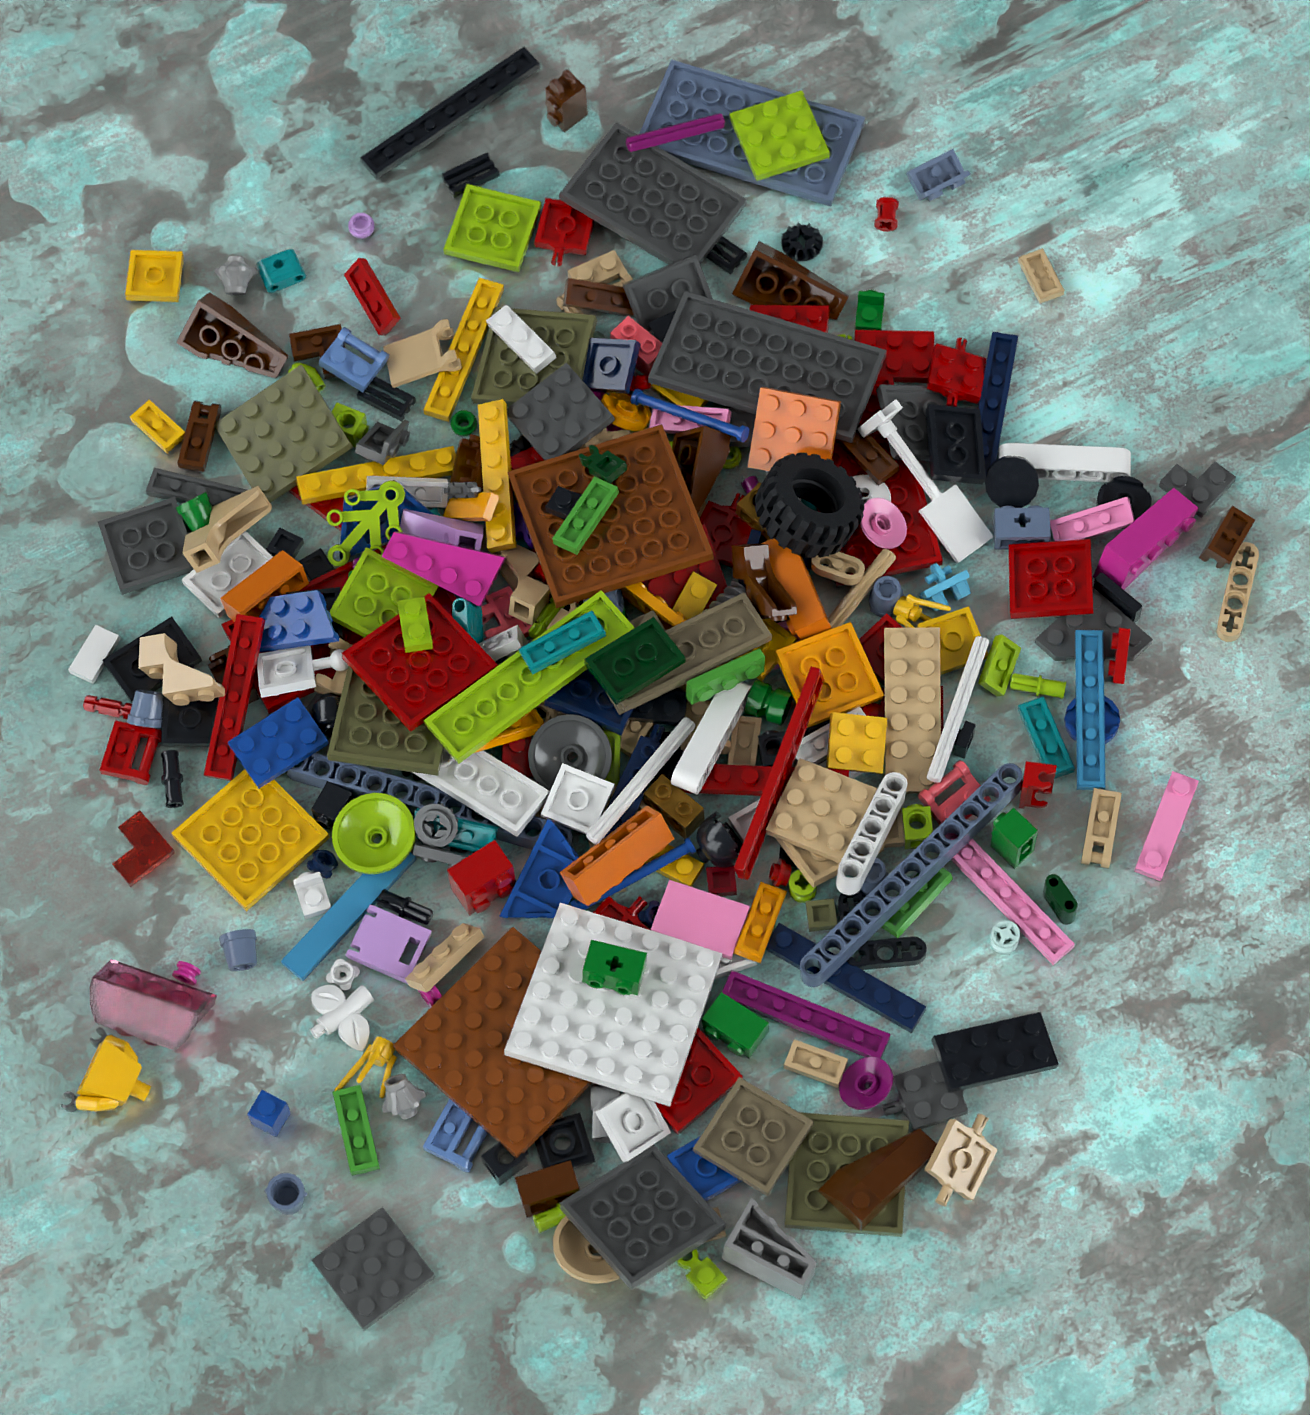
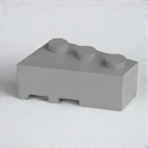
(768, 1252)

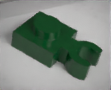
(605, 466)

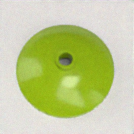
(365, 820)

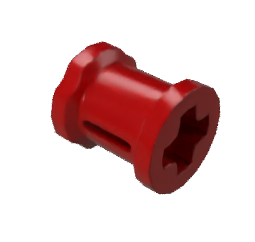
(886, 214)

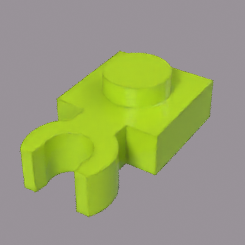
(703, 1275)

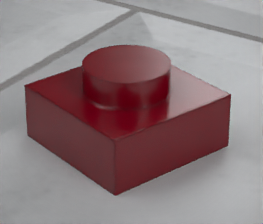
(721, 881)

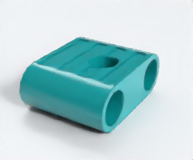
(280, 270)
(469, 618)

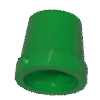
(196, 511)

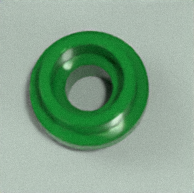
(461, 417)

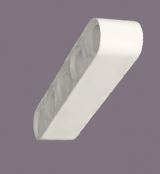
(1072, 462)
(710, 738)
(870, 844)

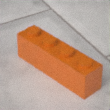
(795, 579)
(617, 855)

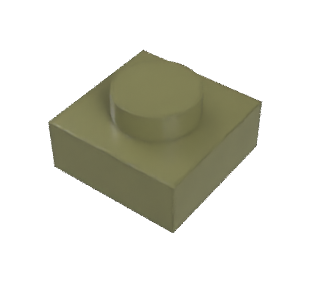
(821, 914)

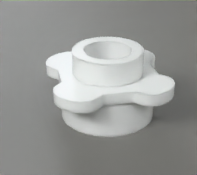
(341, 966)

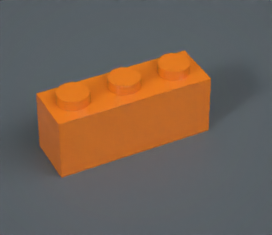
(272, 579)

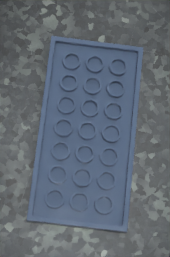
(697, 93)

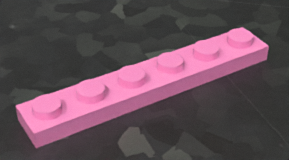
(1012, 901)

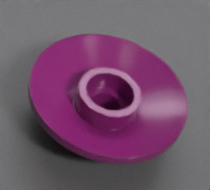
(862, 1075)

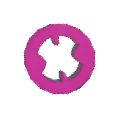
(186, 973)
(431, 996)

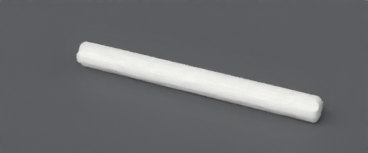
(957, 709)
(640, 780)

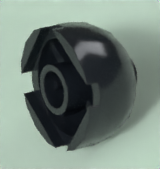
(717, 842)

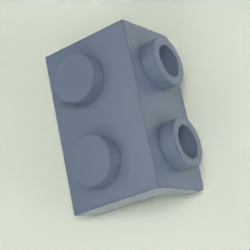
(936, 175)

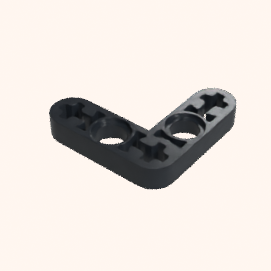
(871, 947)

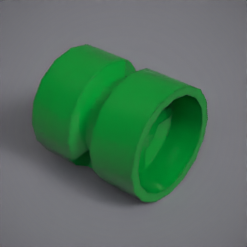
(768, 702)

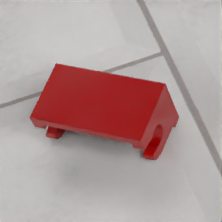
(1036, 779)

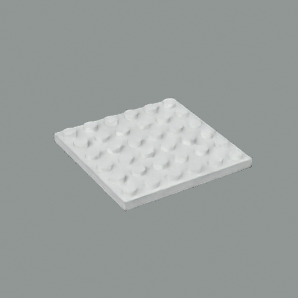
(606, 1036)

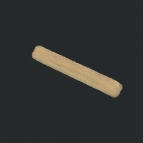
(860, 590)

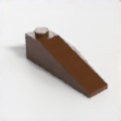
(779, 280)
(225, 335)
(700, 457)
(874, 1180)

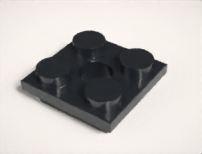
(579, 1150)

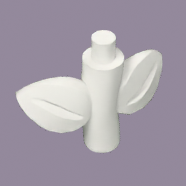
(342, 1014)

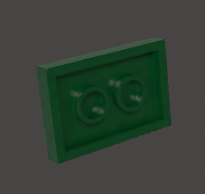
(634, 660)

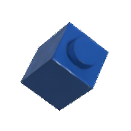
(269, 1113)

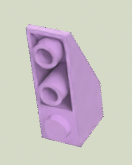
(442, 529)

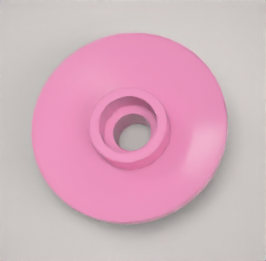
(883, 523)

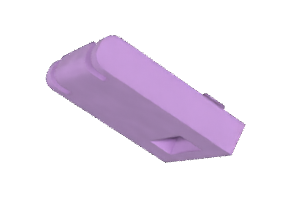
(384, 941)

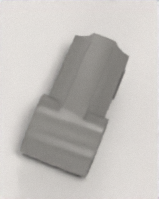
(599, 1097)

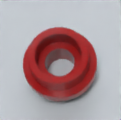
(780, 873)

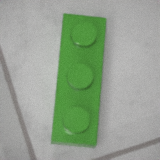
(585, 515)
(725, 676)
(918, 903)
(356, 1130)

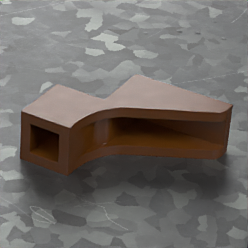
(763, 589)

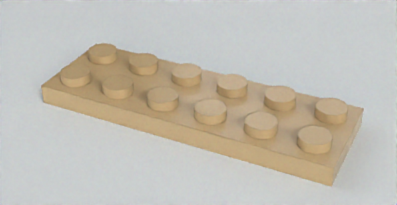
(912, 703)

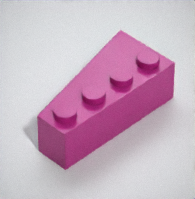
(1146, 538)
(450, 566)

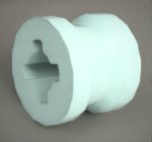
(1005, 930)

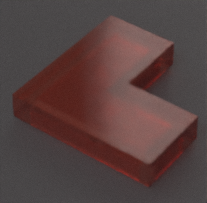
(148, 851)

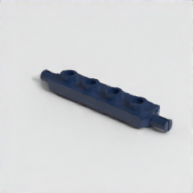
(642, 752)

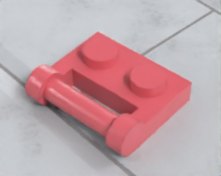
(949, 805)

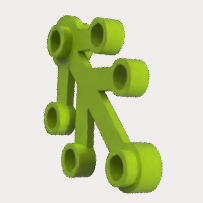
(369, 519)

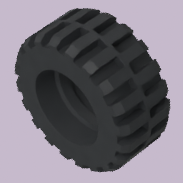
(795, 523)

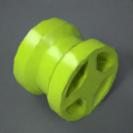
(801, 892)

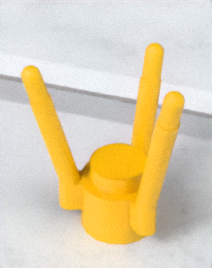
(908, 610)
(378, 1053)

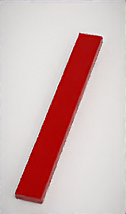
(779, 773)

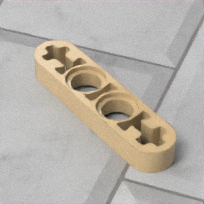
(1237, 591)

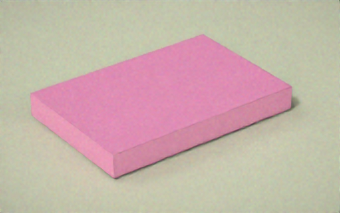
(700, 918)

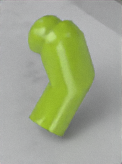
(313, 373)

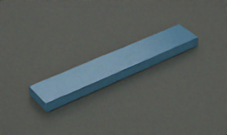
(1090, 709)
(341, 919)

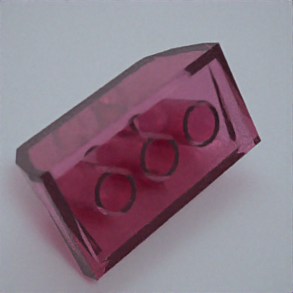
(147, 1005)

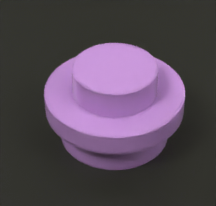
(361, 225)

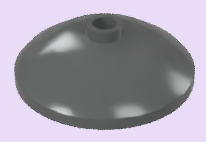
(565, 735)

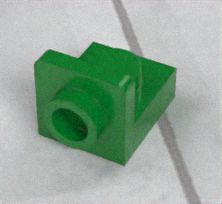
(869, 310)

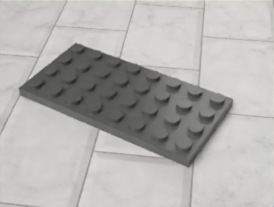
(733, 352)

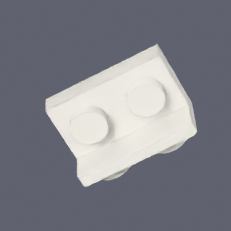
(504, 643)

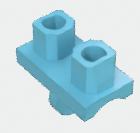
(957, 584)

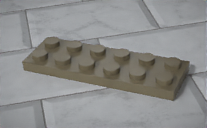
(708, 643)

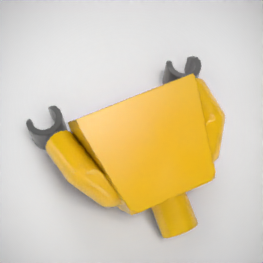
(109, 1077)

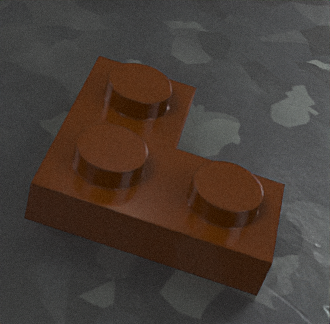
(314, 344)

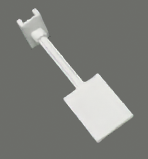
(948, 512)

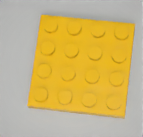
(250, 837)

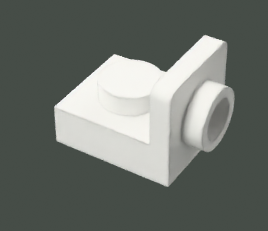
(312, 894)

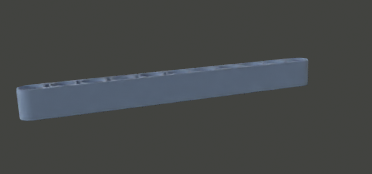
(416, 794)
(908, 886)

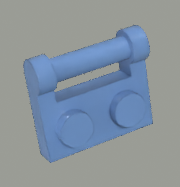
(350, 366)
(448, 1134)

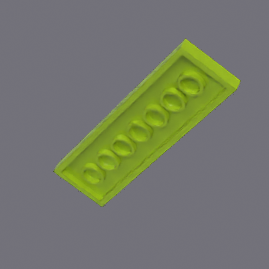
(513, 691)

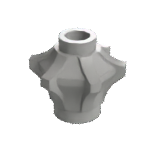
(235, 275)
(402, 1096)

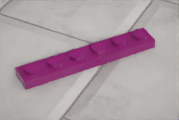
(806, 1016)

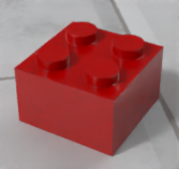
(482, 878)

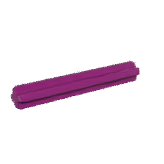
(675, 132)

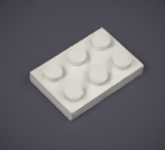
(237, 562)

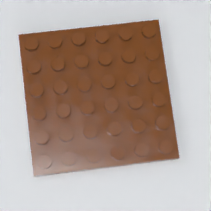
(641, 535)
(464, 1042)

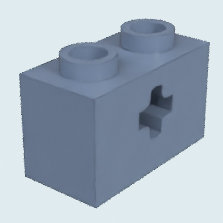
(1008, 521)

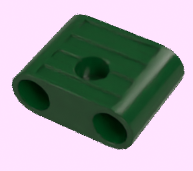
(1060, 899)

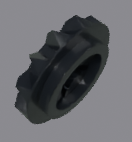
(794, 249)

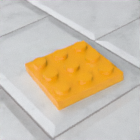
(843, 665)

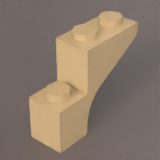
(227, 522)
(529, 594)
(180, 682)

